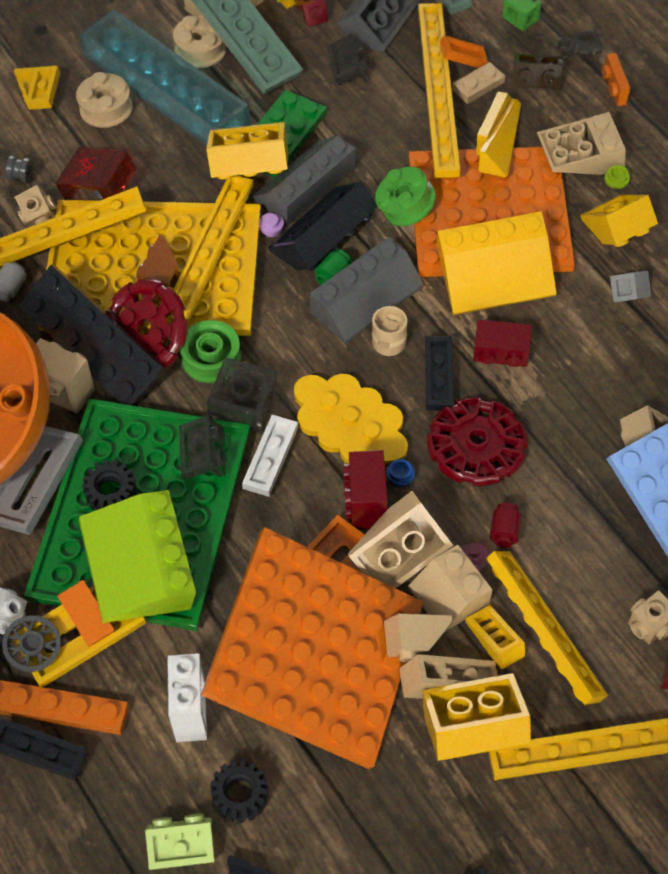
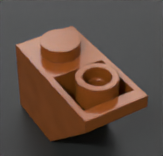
(160, 264)

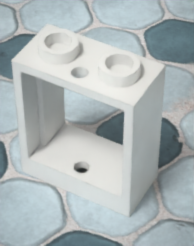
(185, 701)

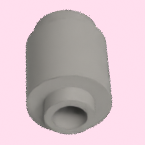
(11, 279)

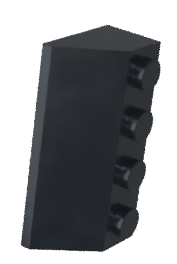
(324, 226)

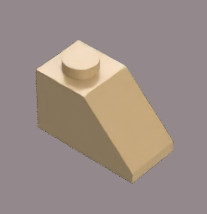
(413, 634)

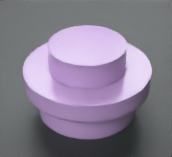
(271, 224)

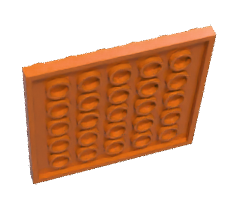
(488, 197)
(310, 649)

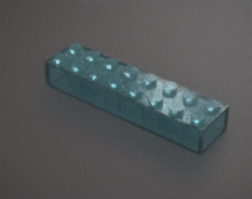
(162, 77)

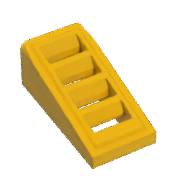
(505, 652)

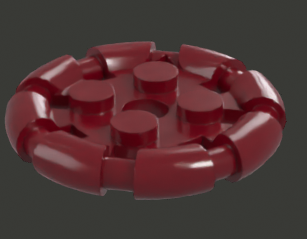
(157, 314)
(477, 455)

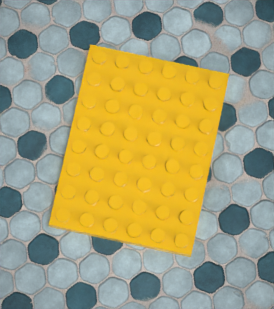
(111, 255)

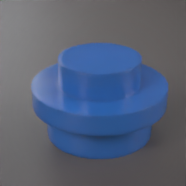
(400, 473)

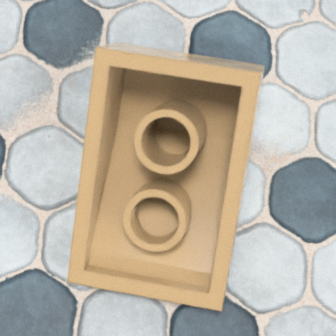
(400, 543)

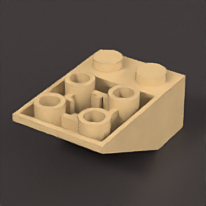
(584, 146)

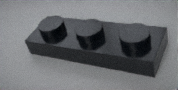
(438, 372)
(41, 750)

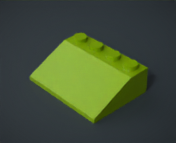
(137, 558)

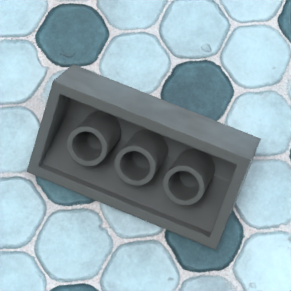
(376, 20)
(307, 179)
(369, 283)

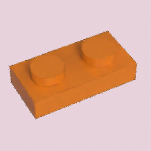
(616, 78)

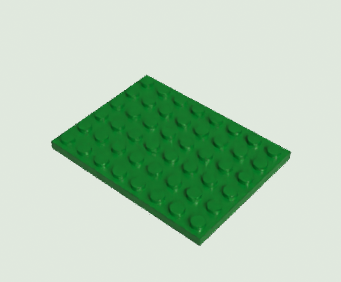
(150, 447)

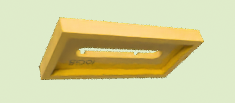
(77, 650)

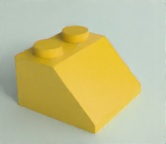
(621, 219)

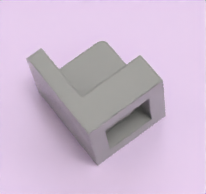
(630, 286)

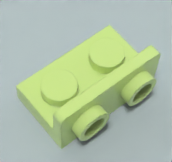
(179, 841)

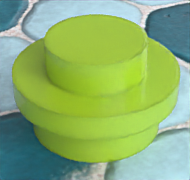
(617, 177)

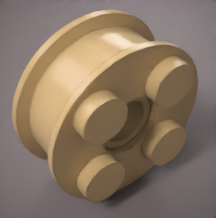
(198, 42)
(104, 100)

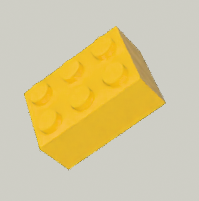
(247, 150)
(476, 716)

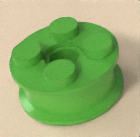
(405, 196)
(205, 337)

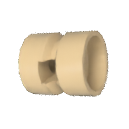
(389, 330)

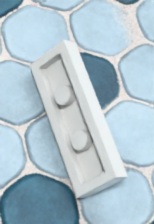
(270, 455)

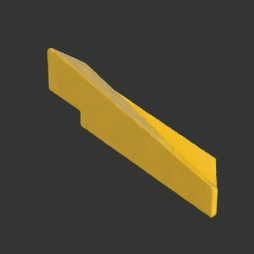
(497, 135)

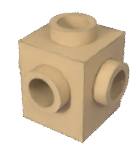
(35, 206)
(650, 618)

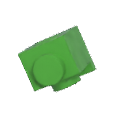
(521, 12)

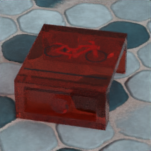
(96, 170)

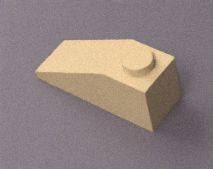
(437, 671)

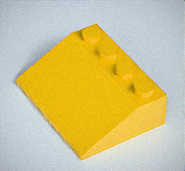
(496, 263)

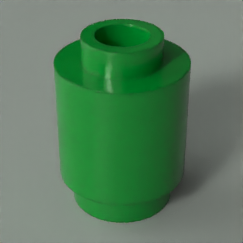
(332, 265)

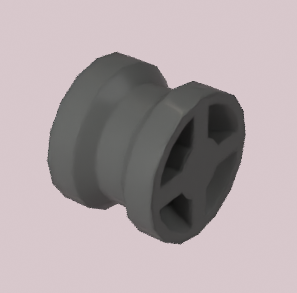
(19, 169)

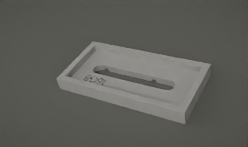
(63, 447)

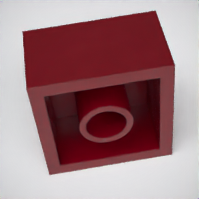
(365, 488)

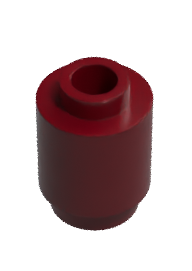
(505, 525)

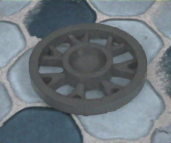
(31, 643)

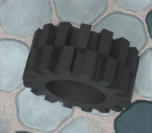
(105, 474)
(233, 773)

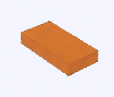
(463, 52)
(85, 613)

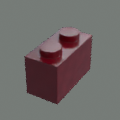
(502, 343)

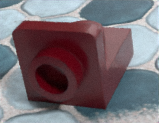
(313, 11)

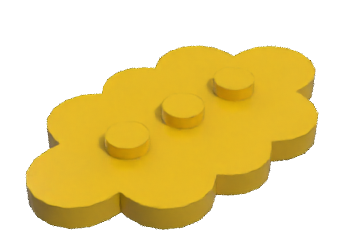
(349, 417)

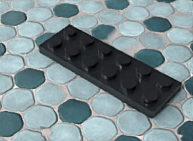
(86, 328)

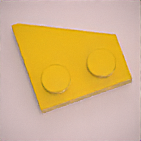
(38, 85)

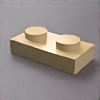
(478, 83)

